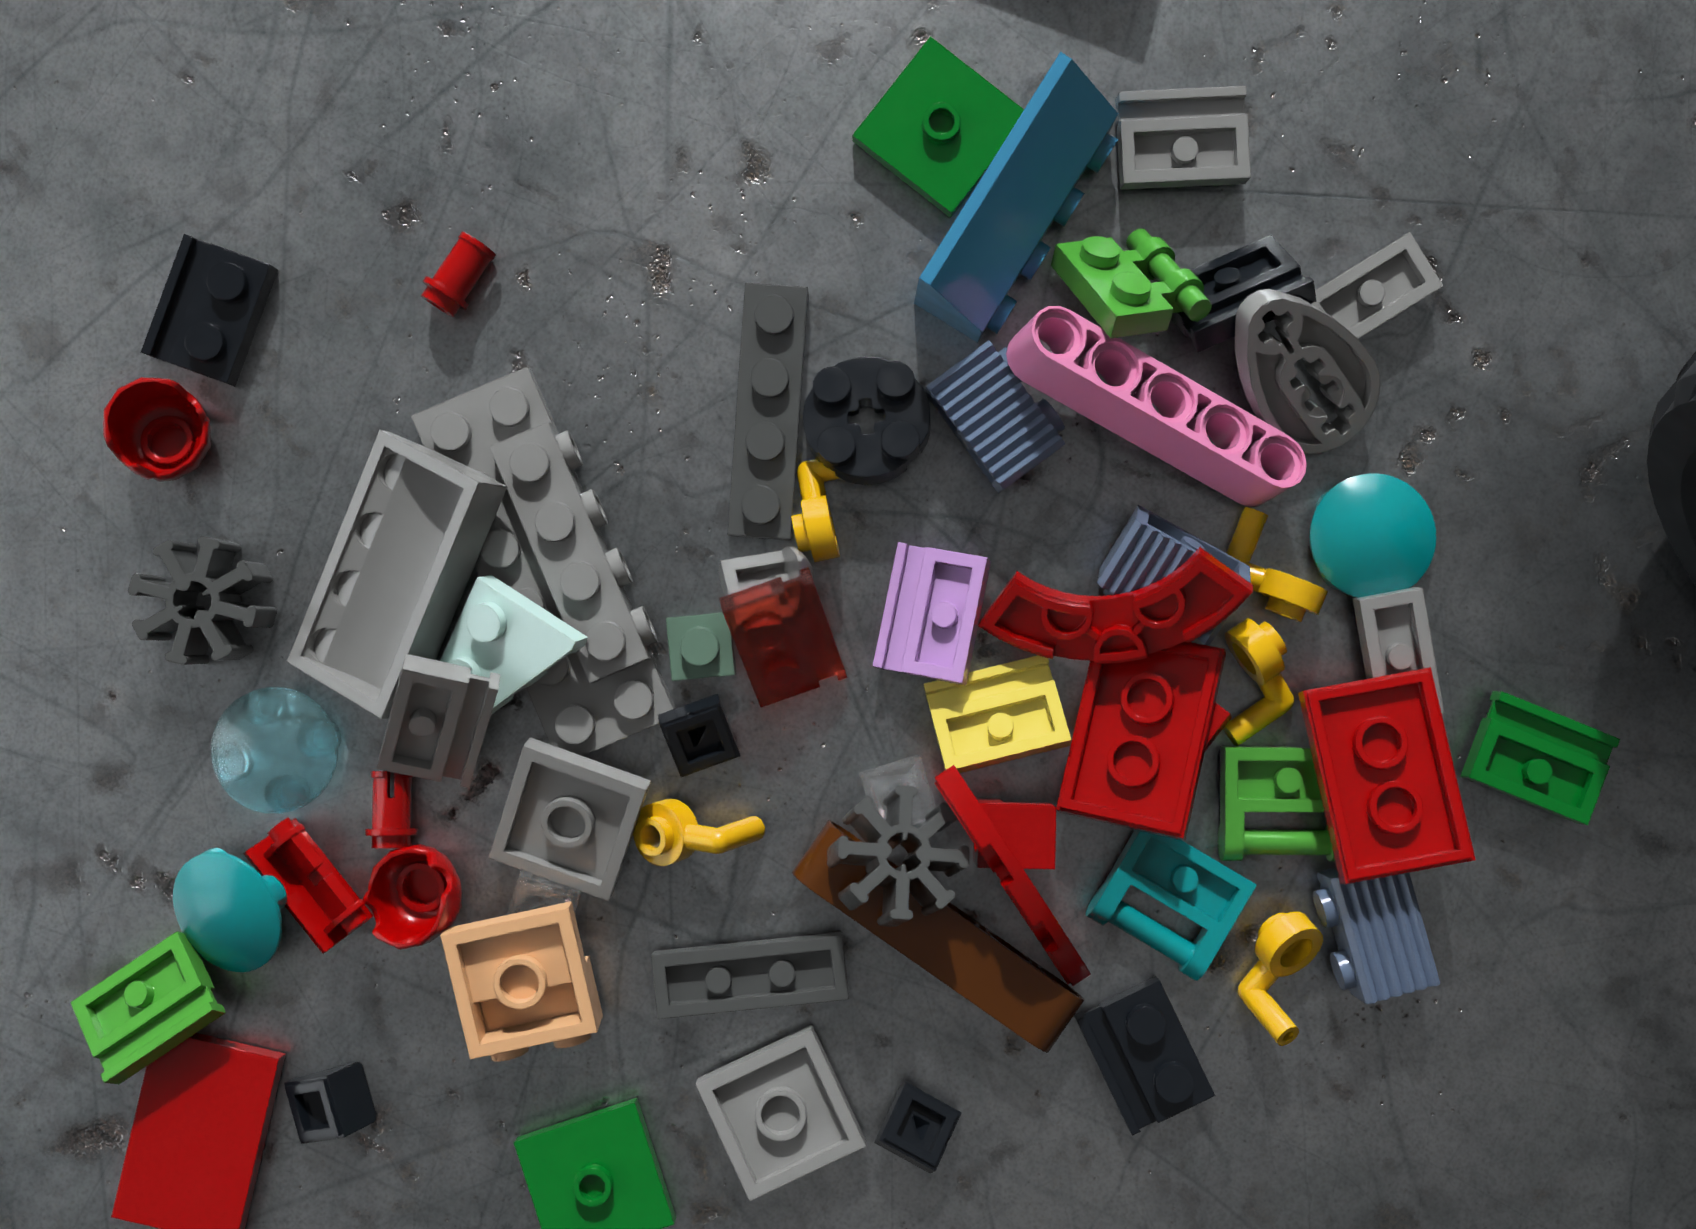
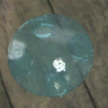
(275, 750)

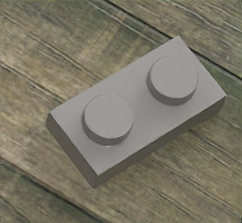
(1379, 287)
(1395, 634)

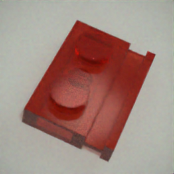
(782, 637)

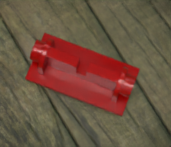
(314, 887)

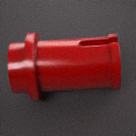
(457, 275)
(391, 815)

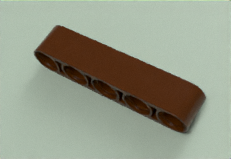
(953, 950)

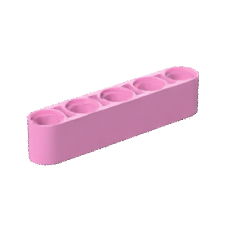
(1125, 407)

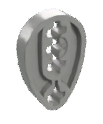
(1331, 356)

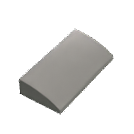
(395, 570)

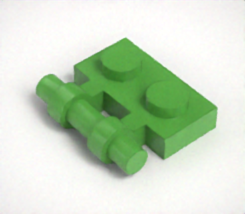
(1118, 287)

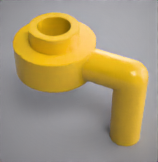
(815, 526)
(1286, 593)
(1260, 655)
(671, 833)
(1283, 948)

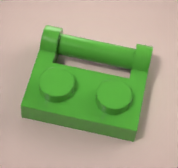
(1268, 782)

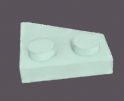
(508, 637)

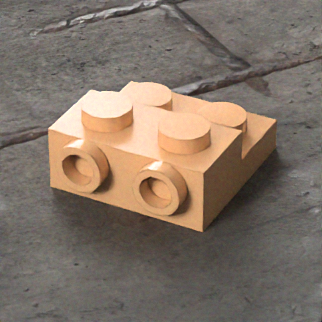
(522, 982)

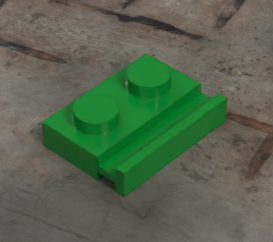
(1540, 758)

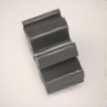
(194, 624)
(918, 862)

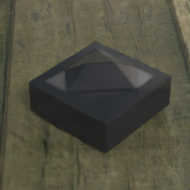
(699, 735)
(918, 1127)

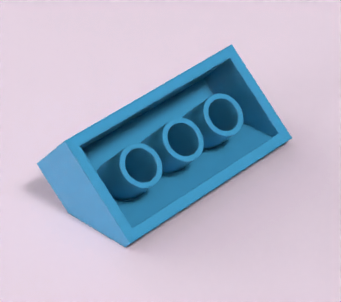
(1017, 202)

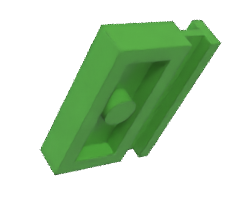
(147, 1008)

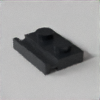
(1235, 277)
(209, 310)
(1144, 1055)

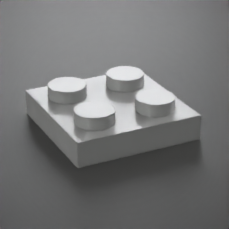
(569, 818)
(780, 1112)

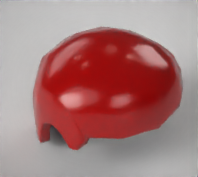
(157, 429)
(413, 896)

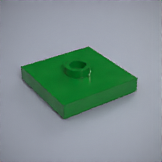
(938, 126)
(596, 1172)

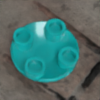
(1372, 535)
(229, 910)

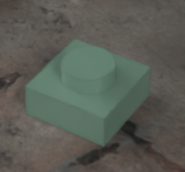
(700, 647)

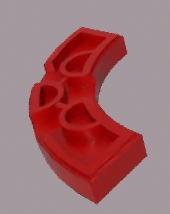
(1117, 625)
(1012, 875)

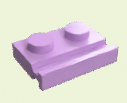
(932, 613)

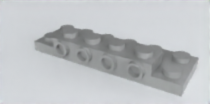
(555, 555)

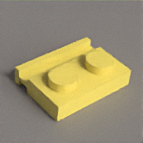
(998, 715)

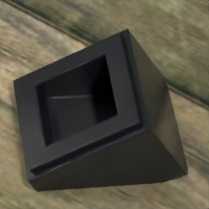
(330, 1103)

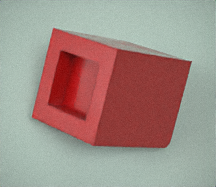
(1026, 829)

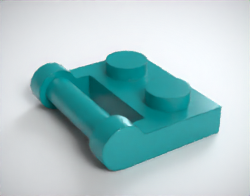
(1184, 882)

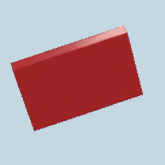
(1143, 739)
(1386, 776)
(199, 1135)

